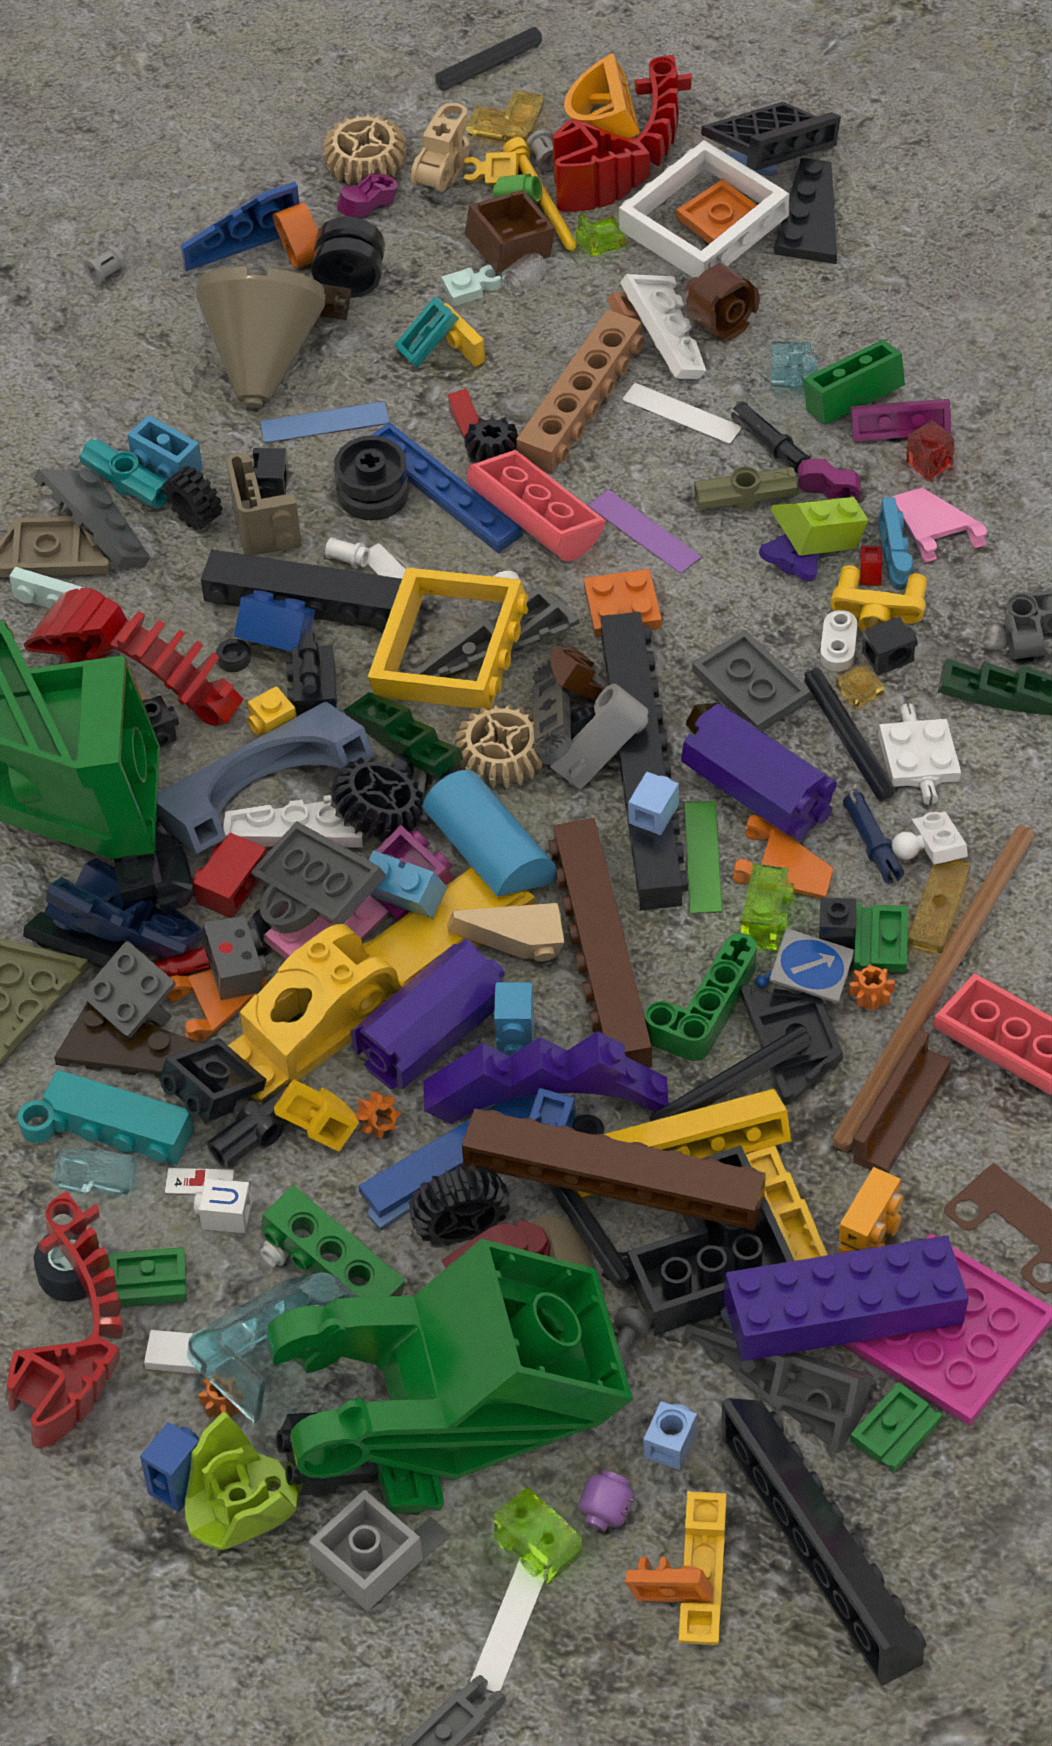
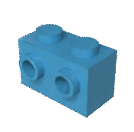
(163, 448)

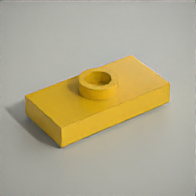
(466, 340)

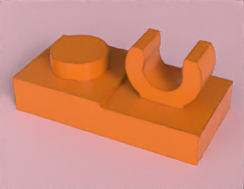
(668, 1584)

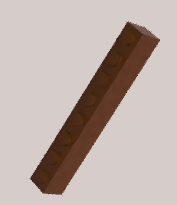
(599, 938)
(614, 1168)

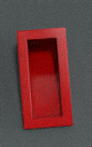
(462, 410)
(871, 565)

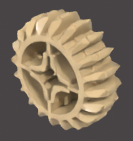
(364, 148)
(494, 745)

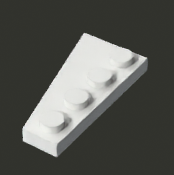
(662, 316)

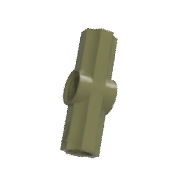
(745, 488)

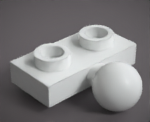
(935, 835)

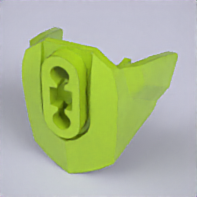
(229, 1488)

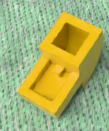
(319, 1112)

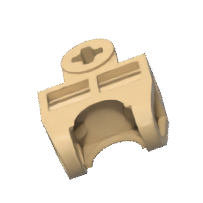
(442, 149)

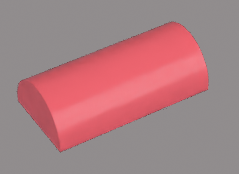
(537, 504)
(1000, 1030)

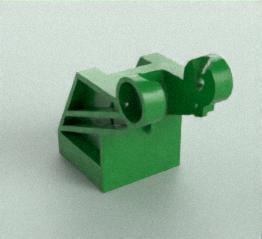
(77, 753)
(474, 1366)

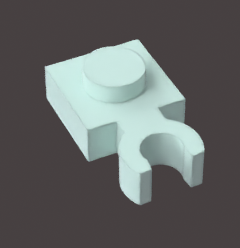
(469, 286)

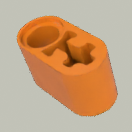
(297, 234)

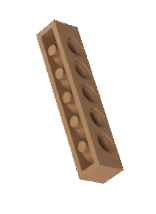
(580, 390)

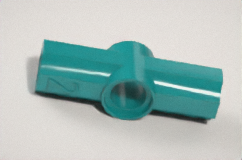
(124, 472)

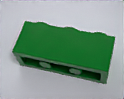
(854, 381)

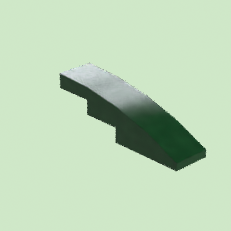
(998, 687)
(400, 733)

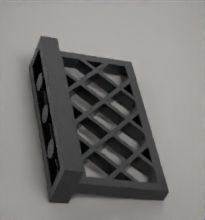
(775, 134)

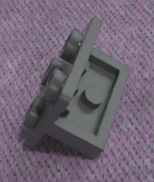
(130, 990)

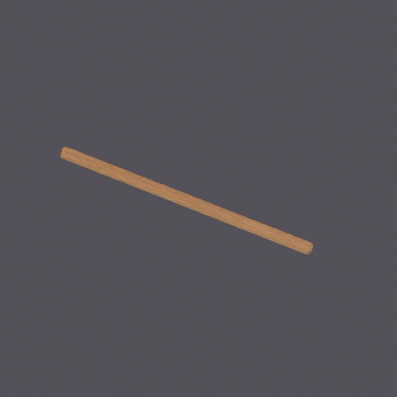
(933, 986)

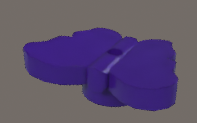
(787, 559)

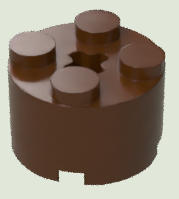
(721, 301)

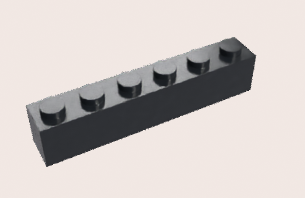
(331, 592)

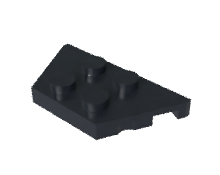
(782, 1012)

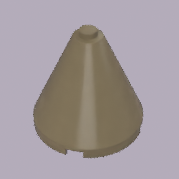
(258, 324)

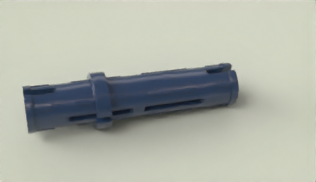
(878, 847)

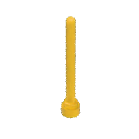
(520, 146)

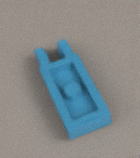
(894, 546)

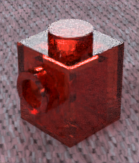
(930, 450)

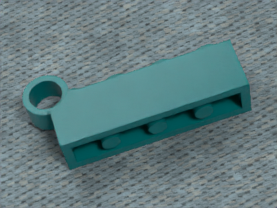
(108, 1116)

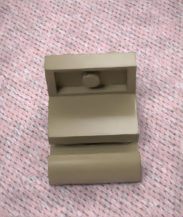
(262, 523)

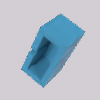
(408, 885)
(513, 1016)

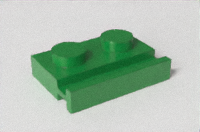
(881, 937)
(150, 1276)
(896, 1427)
(409, 1490)

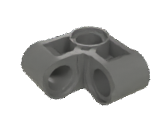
(1026, 621)

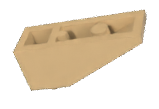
(517, 930)

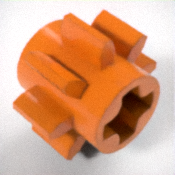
(871, 987)
(381, 1106)
(214, 1401)

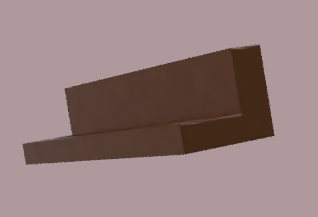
(900, 1105)

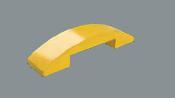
(704, 1551)

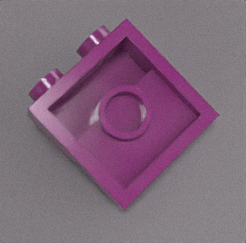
(412, 849)

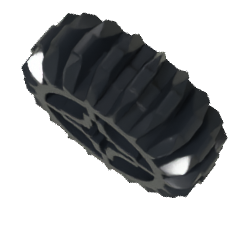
(376, 798)
(459, 1205)

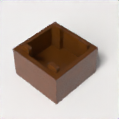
(508, 229)

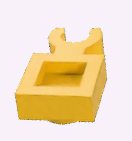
(496, 165)

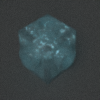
(791, 364)

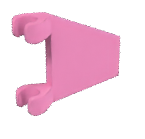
(931, 518)

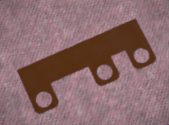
(1001, 1193)

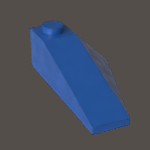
(241, 228)

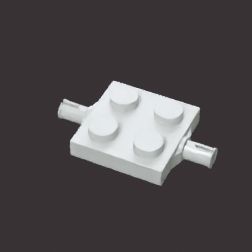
(919, 753)

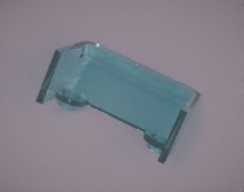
(225, 1343)

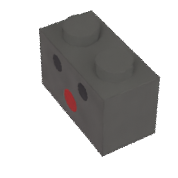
(234, 957)

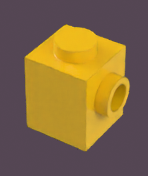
(269, 711)

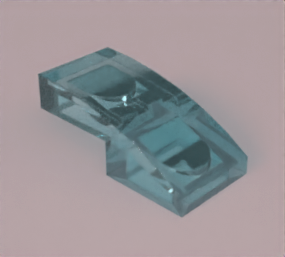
(87, 1168)

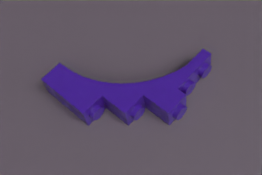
(589, 1067)

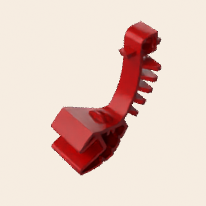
(602, 167)
(90, 626)
(70, 1377)

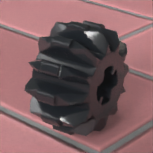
(490, 439)

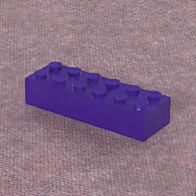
(845, 1298)

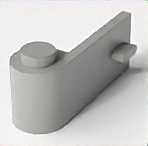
(615, 722)

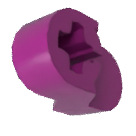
(367, 195)
(822, 477)

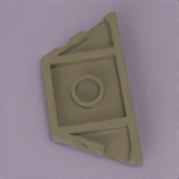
(50, 548)

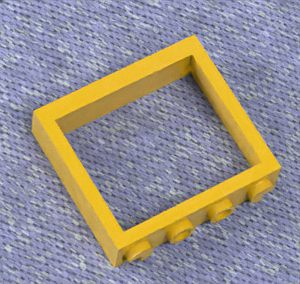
(415, 583)

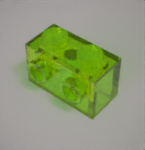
(765, 905)
(537, 1536)

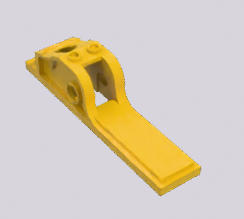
(345, 982)

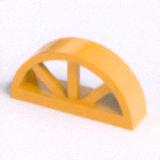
(594, 89)

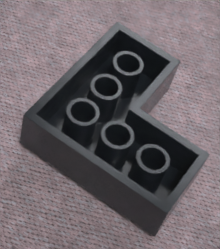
(684, 1274)

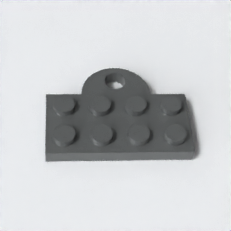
(312, 880)

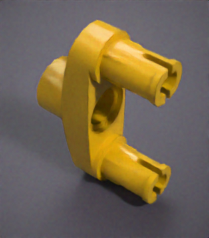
(876, 606)

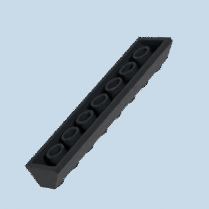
(821, 1540)

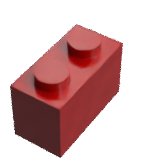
(227, 876)

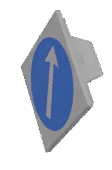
(812, 965)

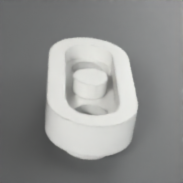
(838, 634)

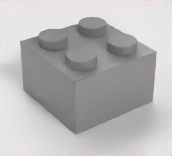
(366, 1550)

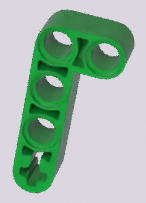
(711, 994)

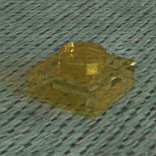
(859, 685)

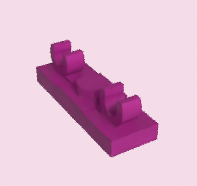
(898, 418)

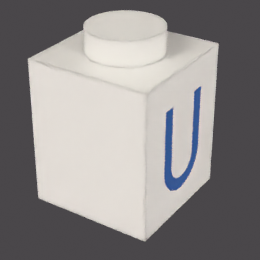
(224, 1205)

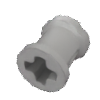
(542, 149)
(105, 264)

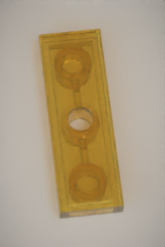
(939, 905)

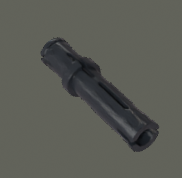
(779, 445)

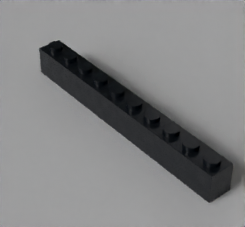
(629, 666)

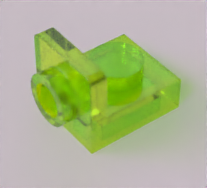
(600, 235)

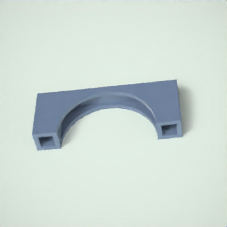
(316, 737)

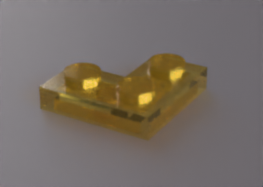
(503, 125)

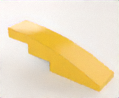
(786, 1205)

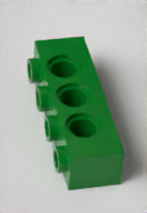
(297, 1212)

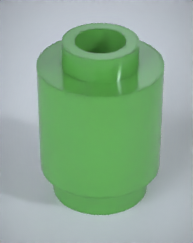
(514, 183)

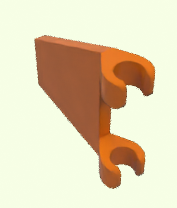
(805, 869)
(215, 1011)

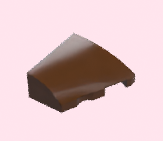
(575, 671)

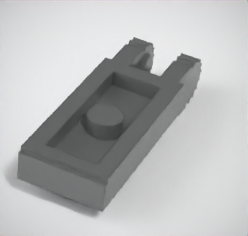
(458, 1718)

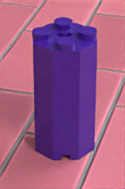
(759, 772)
(428, 1015)

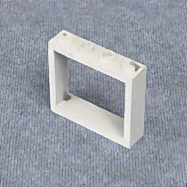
(770, 211)

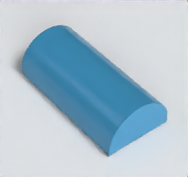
(488, 834)

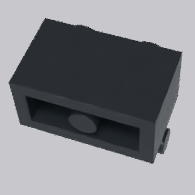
(312, 675)

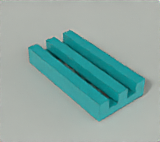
(429, 334)

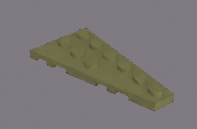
(30, 987)

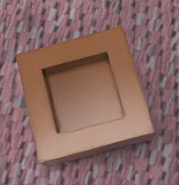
(619, 303)

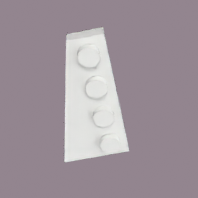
(268, 825)

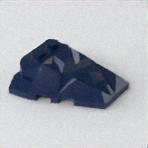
(97, 908)

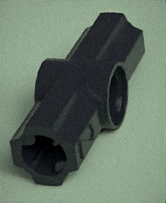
(253, 1127)

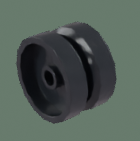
(349, 255)
(371, 477)

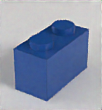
(272, 621)
(168, 1464)

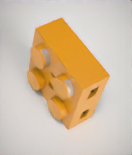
(872, 1213)

